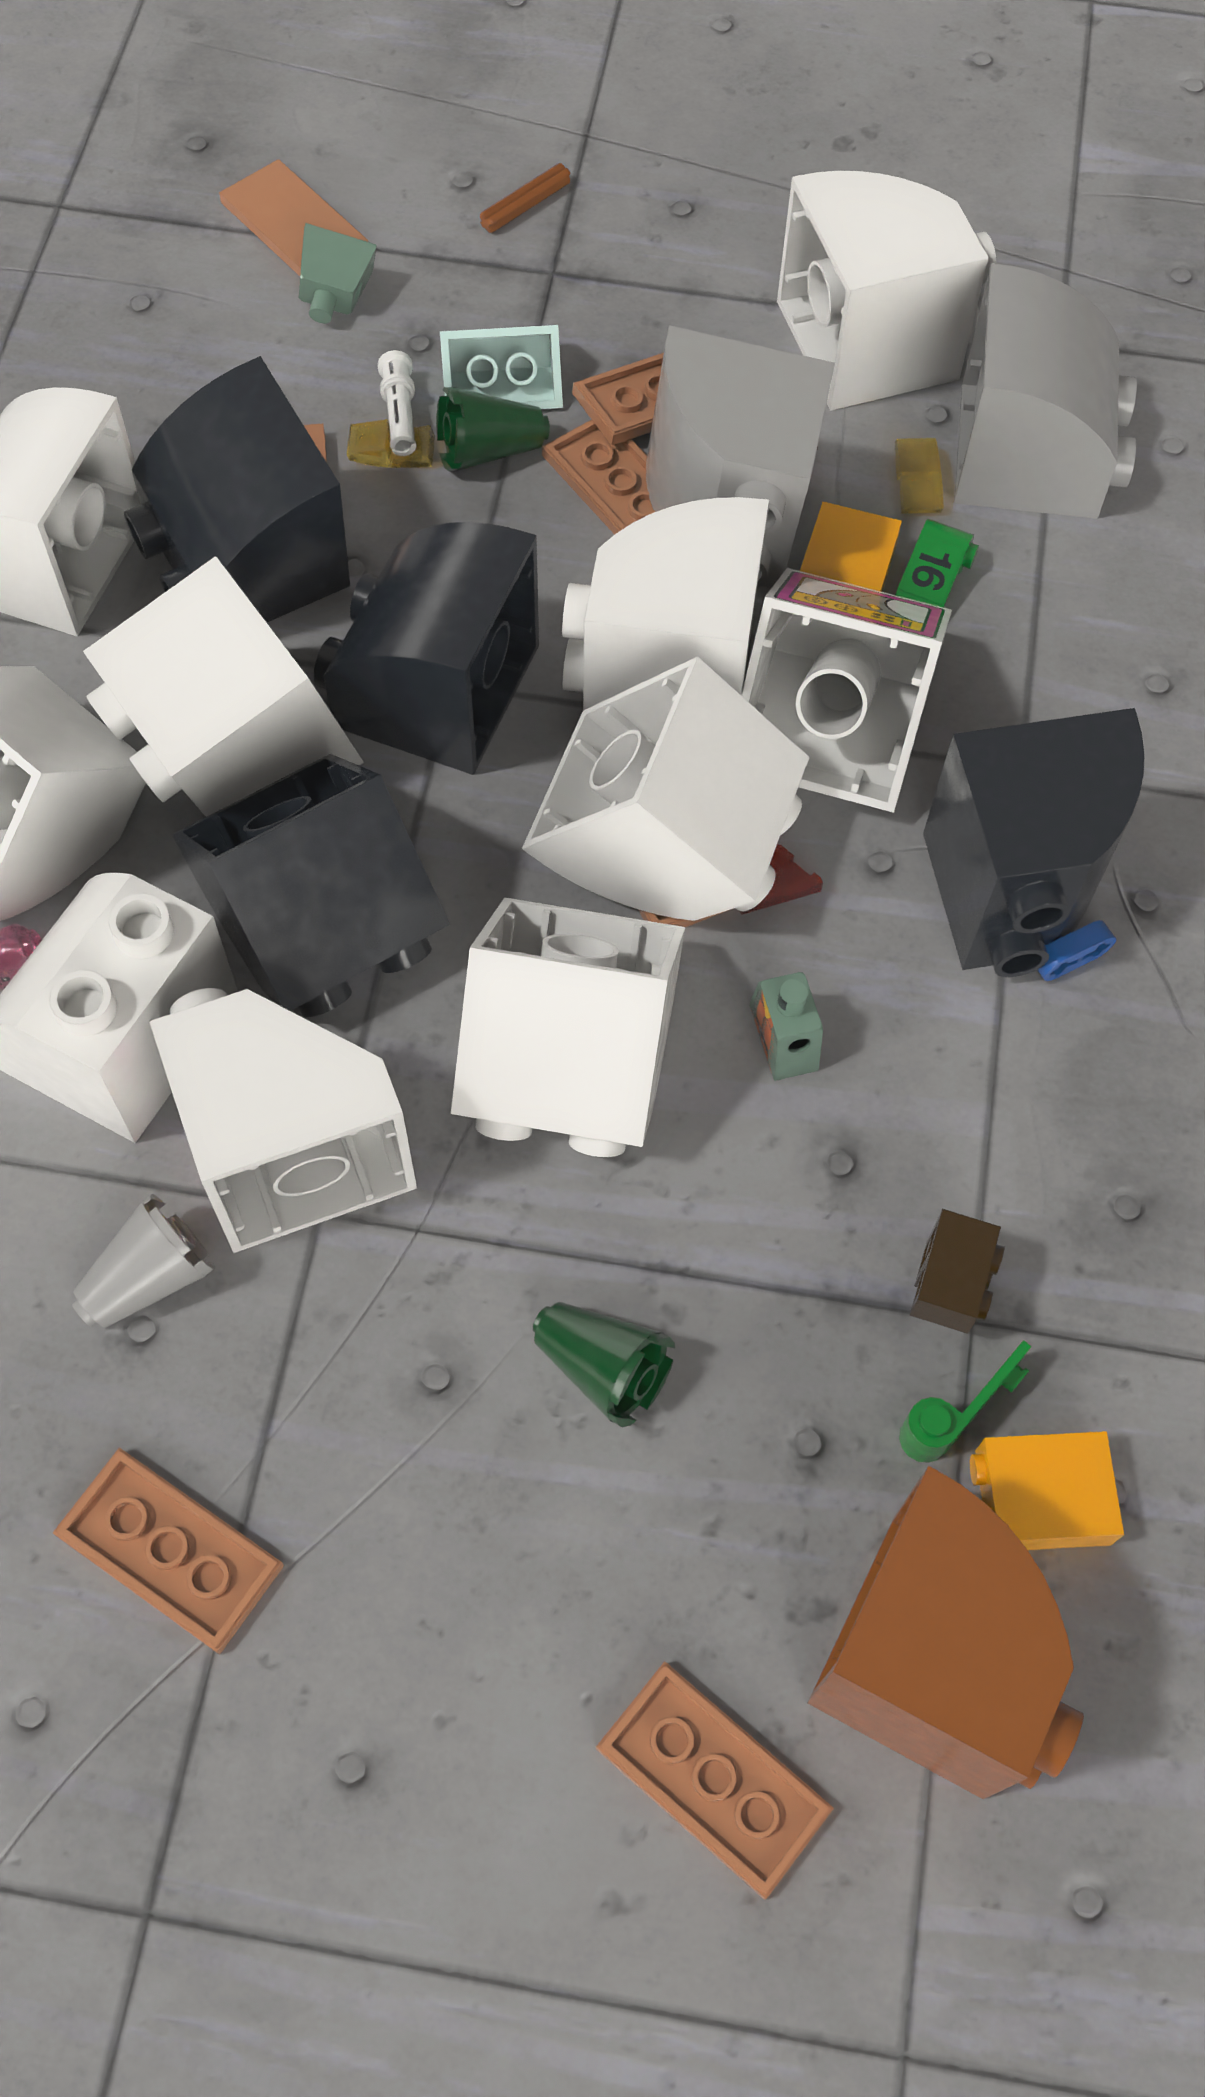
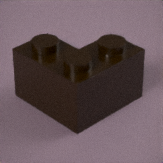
(957, 1271)

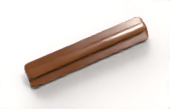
(525, 198)

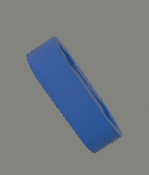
(1077, 949)

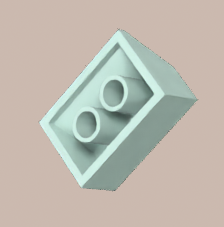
(505, 363)

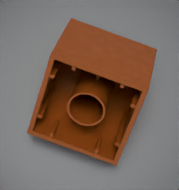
(955, 1648)

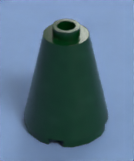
(486, 428)
(605, 1358)

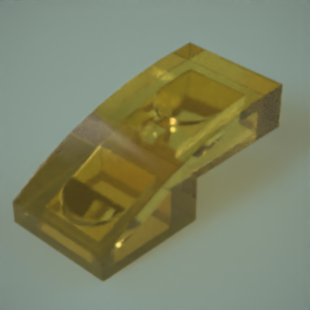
(371, 446)
(919, 475)

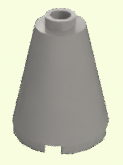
(140, 1266)

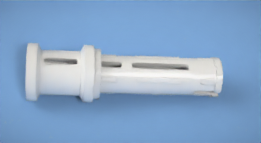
(398, 391)

